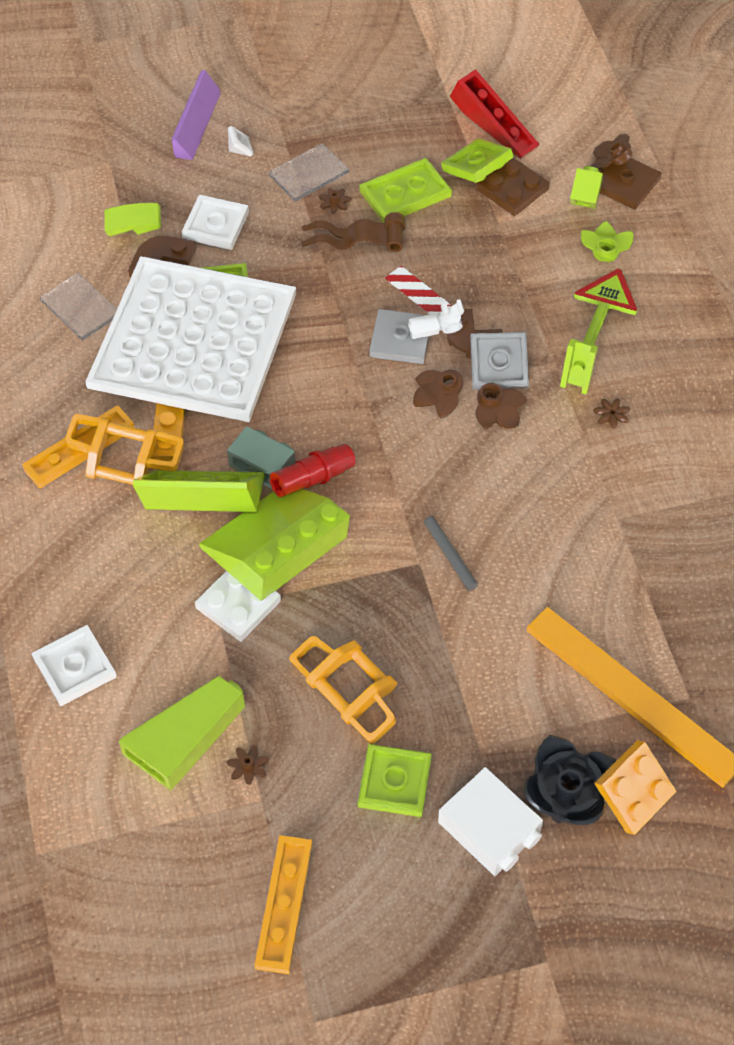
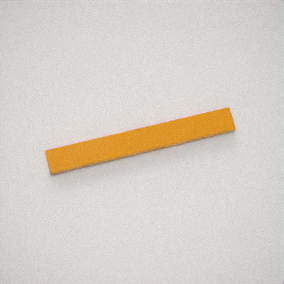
(634, 696)

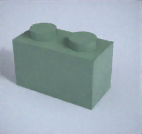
(258, 453)

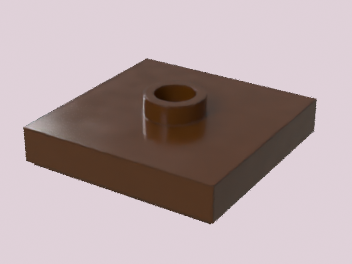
(629, 182)

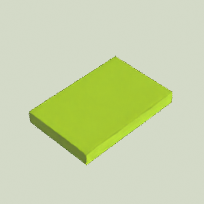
(405, 189)

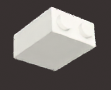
(491, 822)

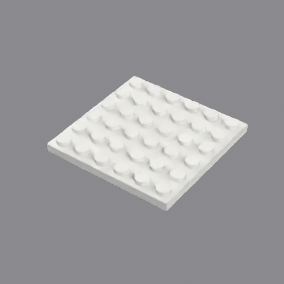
(192, 339)

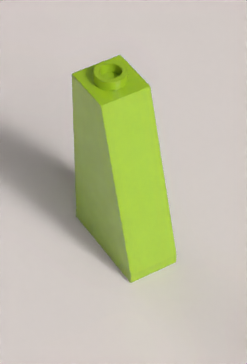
(183, 732)

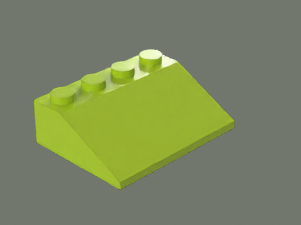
(277, 540)

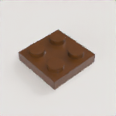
(513, 186)

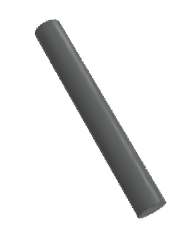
(450, 553)

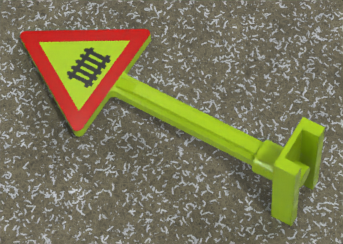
(608, 293)

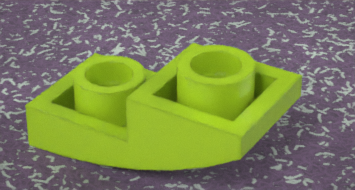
(136, 217)

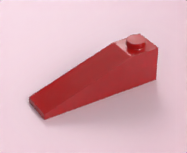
(490, 113)

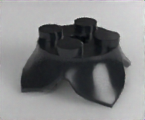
(561, 763)

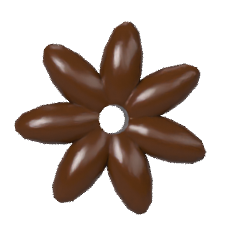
(334, 199)
(612, 413)
(250, 768)

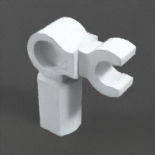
(448, 320)

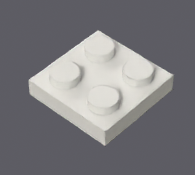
(215, 222)
(234, 606)
(74, 665)

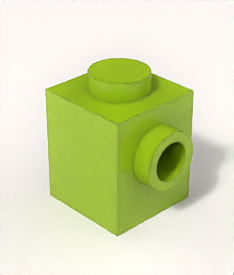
(586, 187)

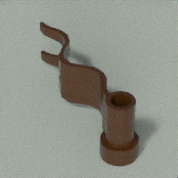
(364, 229)

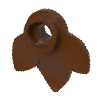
(613, 151)
(435, 392)
(501, 408)

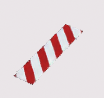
(416, 290)

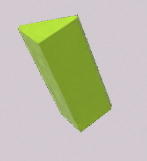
(200, 490)

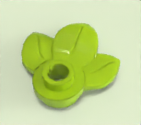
(606, 242)

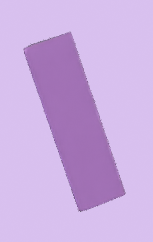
(195, 117)

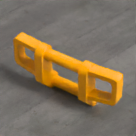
(144, 460)
(349, 712)

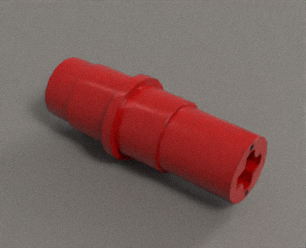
(313, 470)

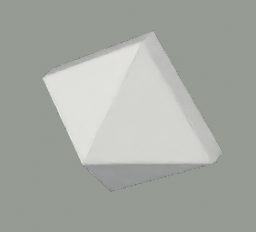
(239, 142)

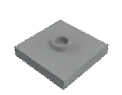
(393, 339)
(499, 360)

